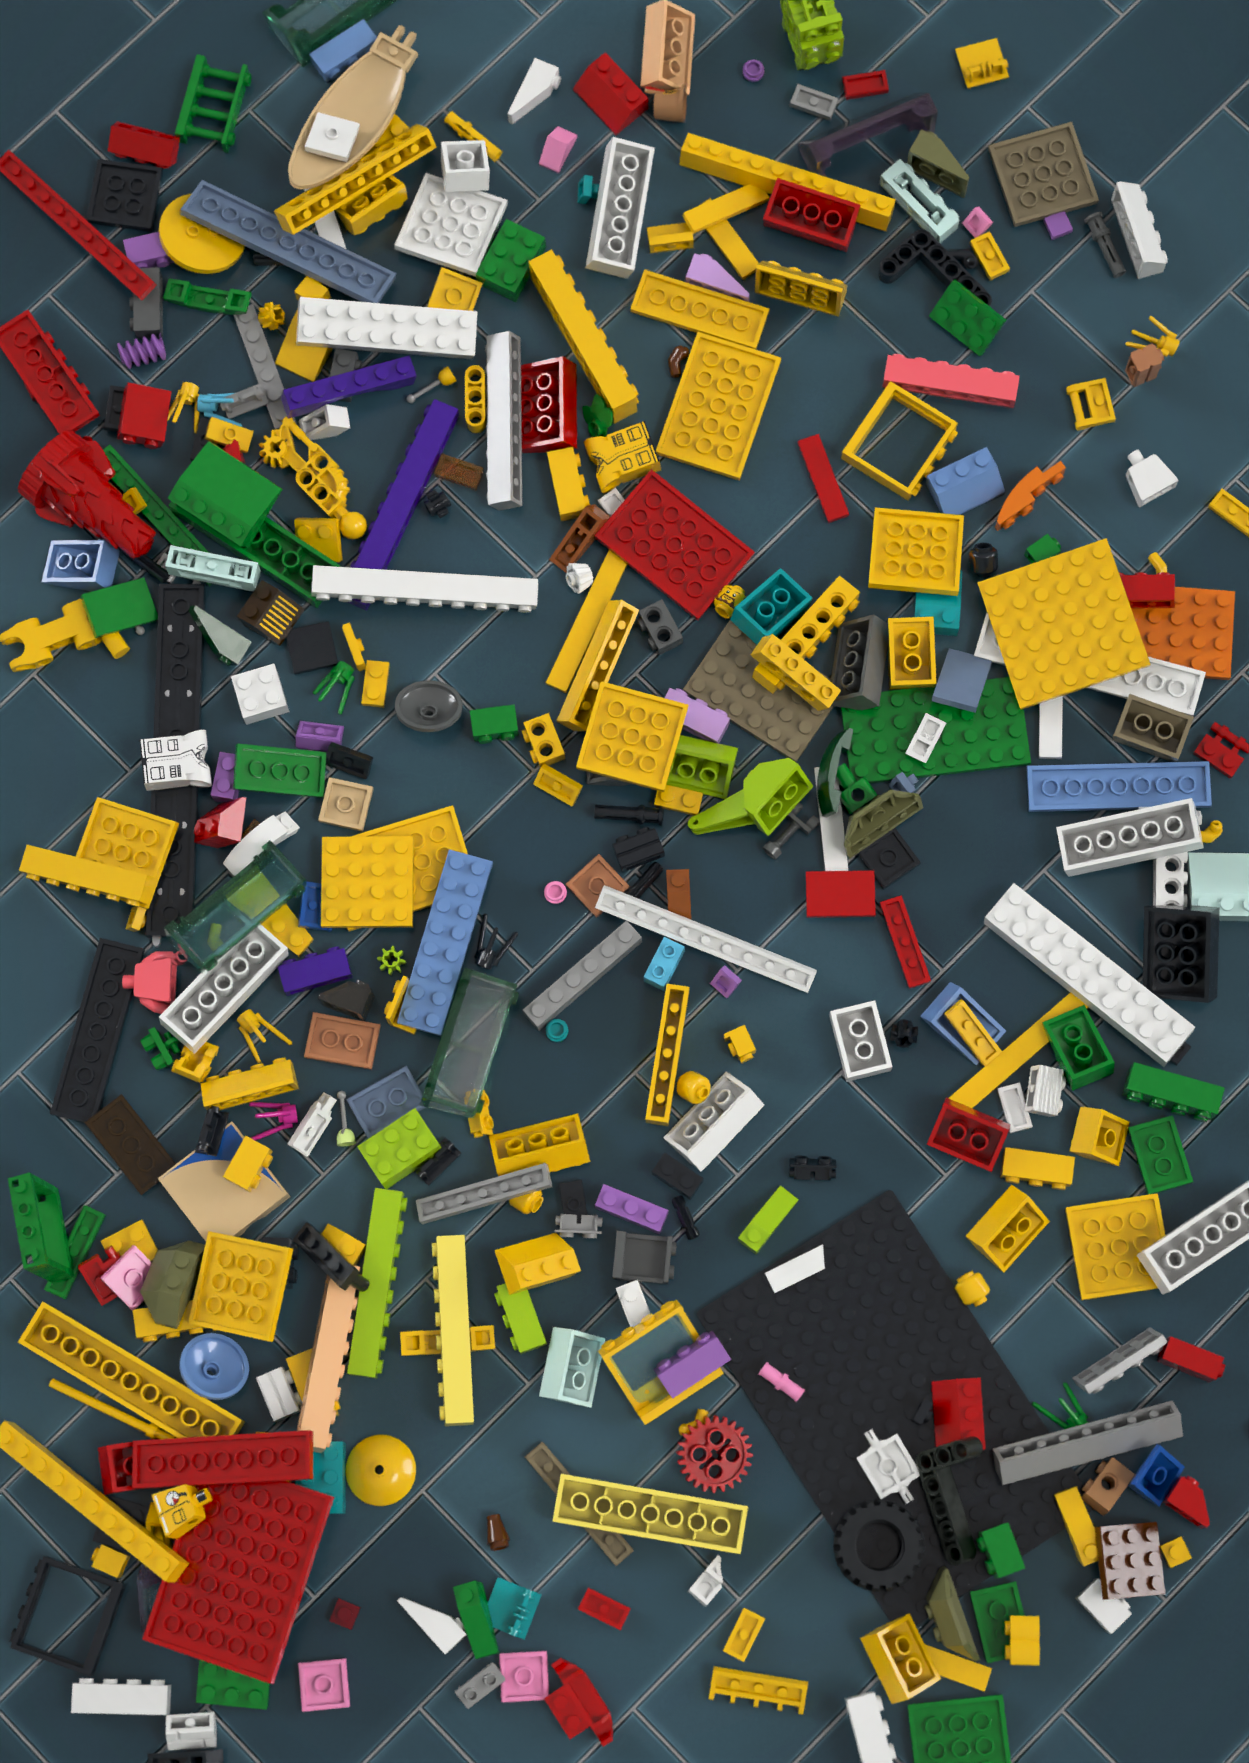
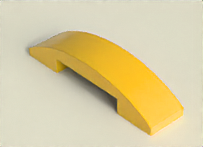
(424, 1342)

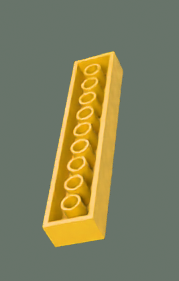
(125, 1377)

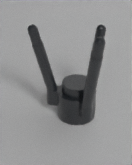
(486, 957)

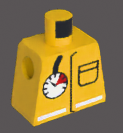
(180, 1509)

